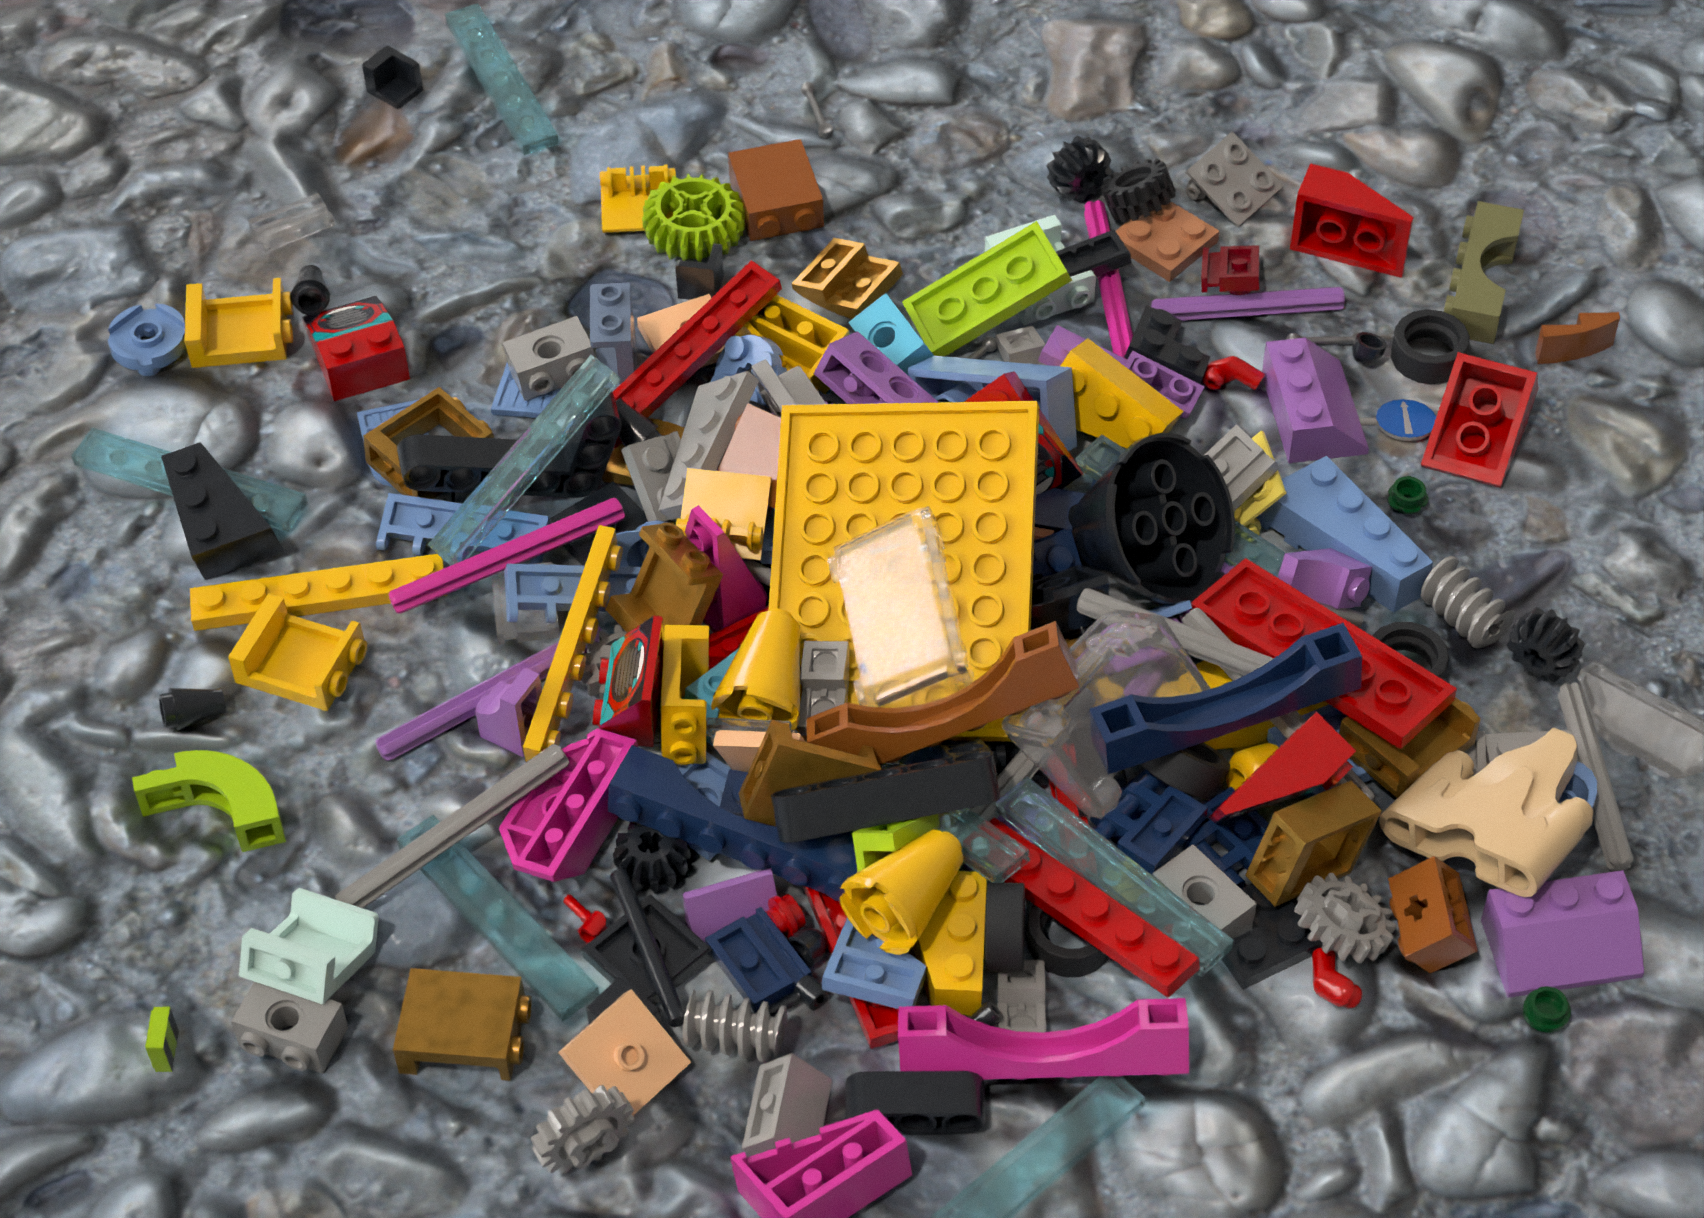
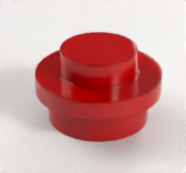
(786, 914)

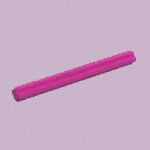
(1110, 284)
(511, 552)

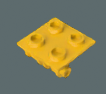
(626, 195)
(734, 503)

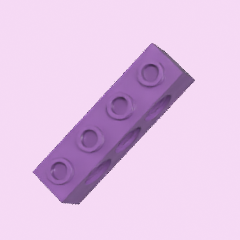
(865, 375)

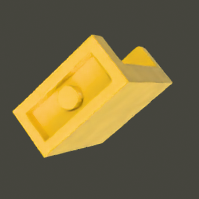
(237, 327)
(296, 655)
(683, 719)

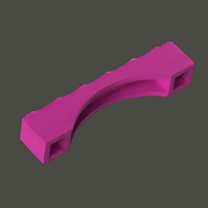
(1138, 1040)

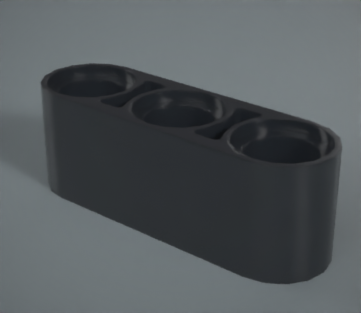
(920, 1100)

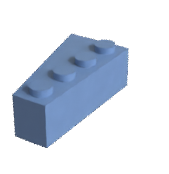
(960, 378)
(1331, 512)

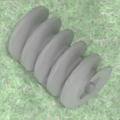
(1463, 606)
(734, 1027)

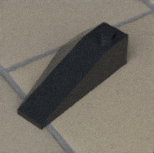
(1057, 598)

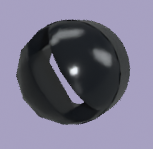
(1368, 348)
(809, 945)

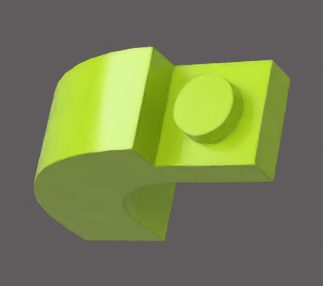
(218, 782)

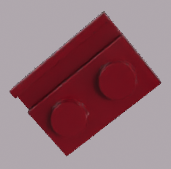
(1232, 269)

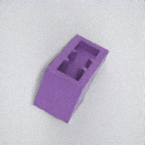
(1327, 576)
(509, 710)

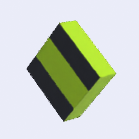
(162, 1039)

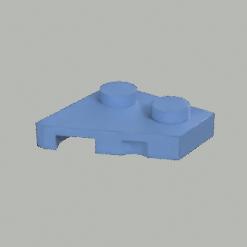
(870, 974)

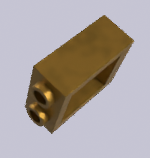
(418, 419)
(1312, 840)

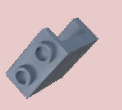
(613, 328)

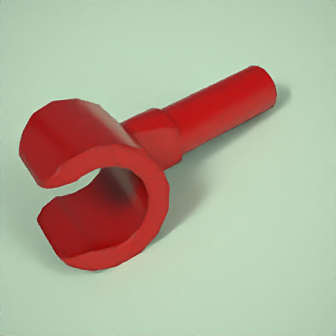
(593, 923)

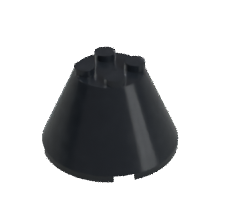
(1157, 520)

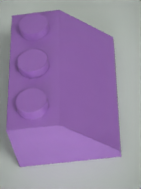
(1311, 402)
(1565, 934)

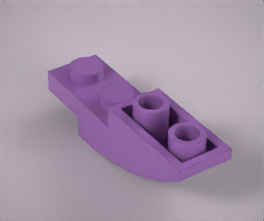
(1170, 384)

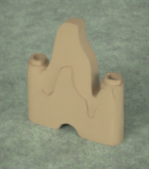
(1498, 818)

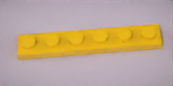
(308, 591)
(578, 630)

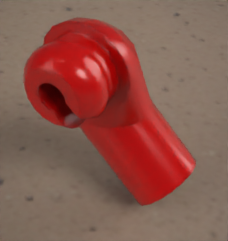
(1331, 984)

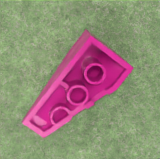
(738, 590)

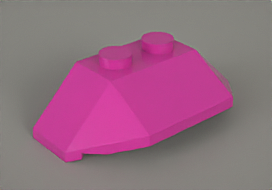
(567, 817)

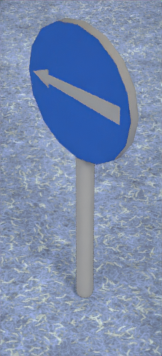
(1403, 420)

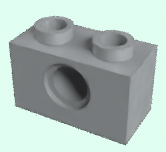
(547, 357)
(1200, 880)
(303, 1047)

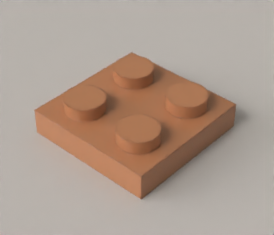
(1167, 240)

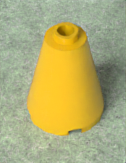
(764, 672)
(902, 890)

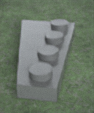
(707, 433)

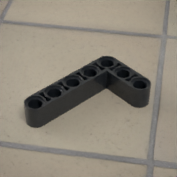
(463, 462)
(956, 781)

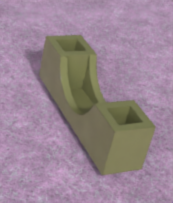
(1491, 243)

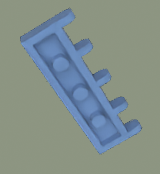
(422, 518)
(554, 587)

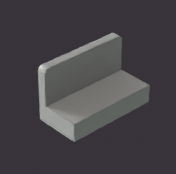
(785, 389)
(785, 1104)

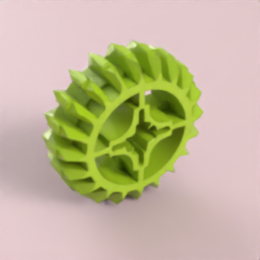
(694, 225)

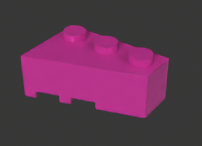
(827, 1172)

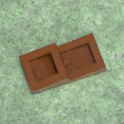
(1570, 342)

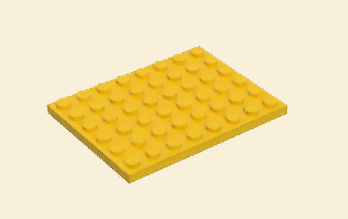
(873, 462)

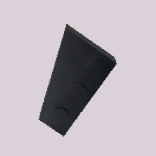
(215, 515)

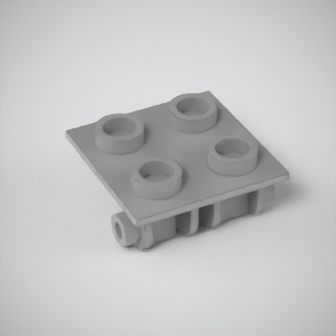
(1232, 179)

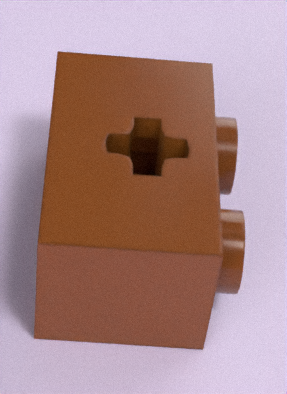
(1431, 915)

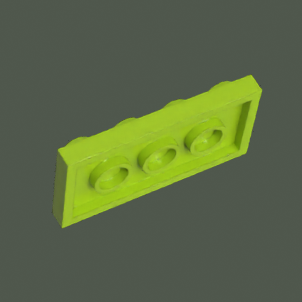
(986, 291)

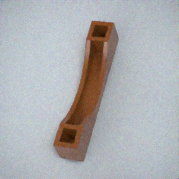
(1029, 672)

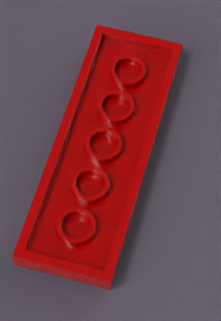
(1270, 616)

